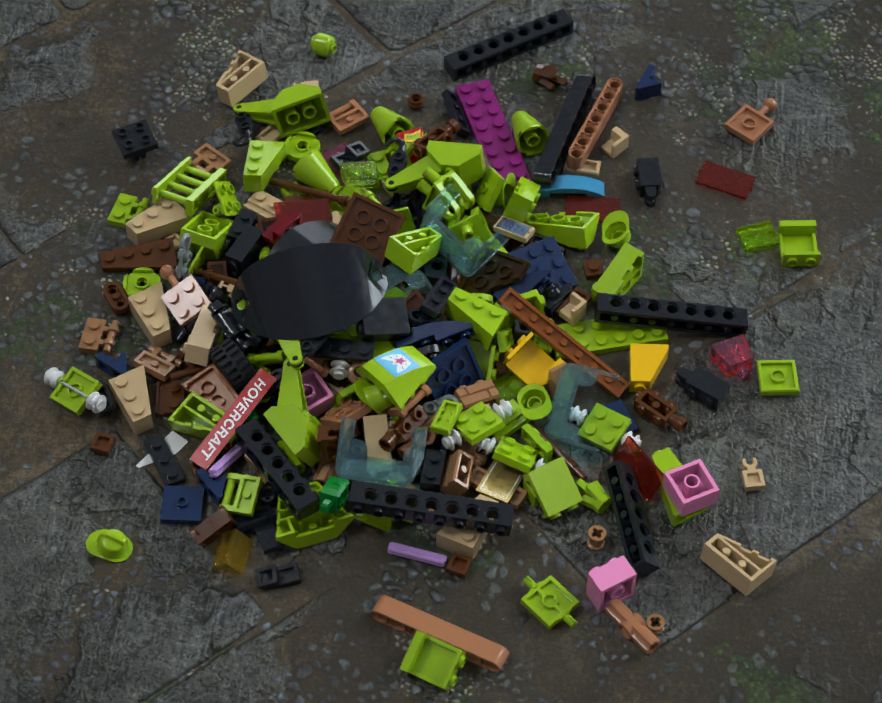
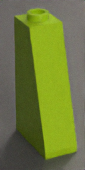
(666, 461)

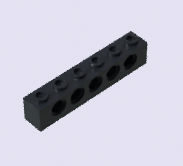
(277, 469)
(631, 518)

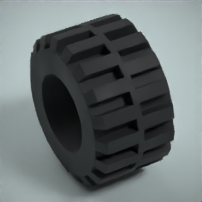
(232, 364)

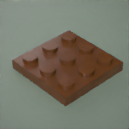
(368, 225)

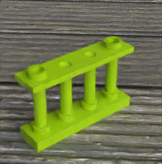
(197, 197)

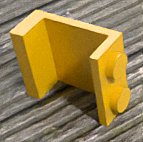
(529, 361)

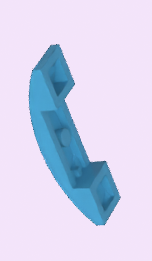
(575, 185)

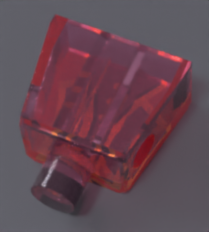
(733, 357)

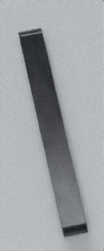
(564, 130)

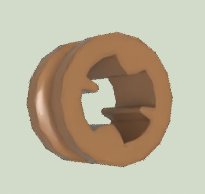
(655, 618)

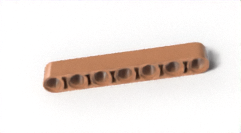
(594, 124)
(410, 619)

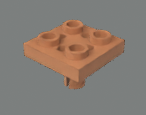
(348, 409)

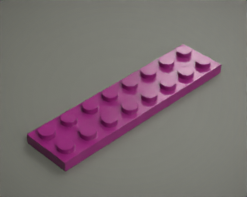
(491, 128)

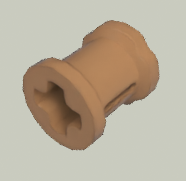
(596, 538)

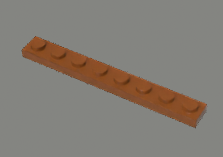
(559, 339)

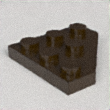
(496, 274)

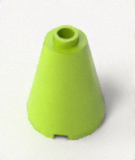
(389, 123)
(528, 134)
(315, 172)

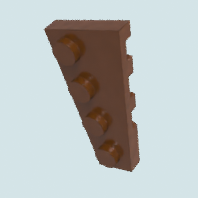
(148, 255)

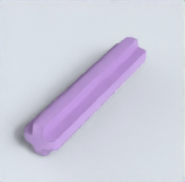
(227, 460)
(417, 554)

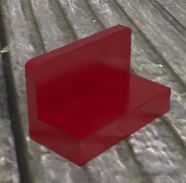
(281, 226)

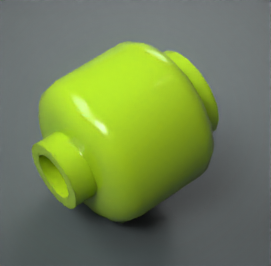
(323, 44)

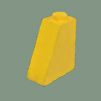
(645, 364)

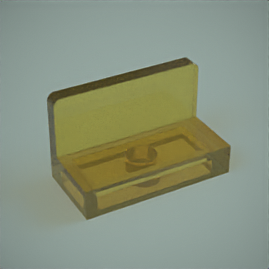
(232, 551)

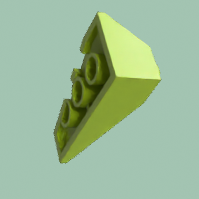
(570, 230)

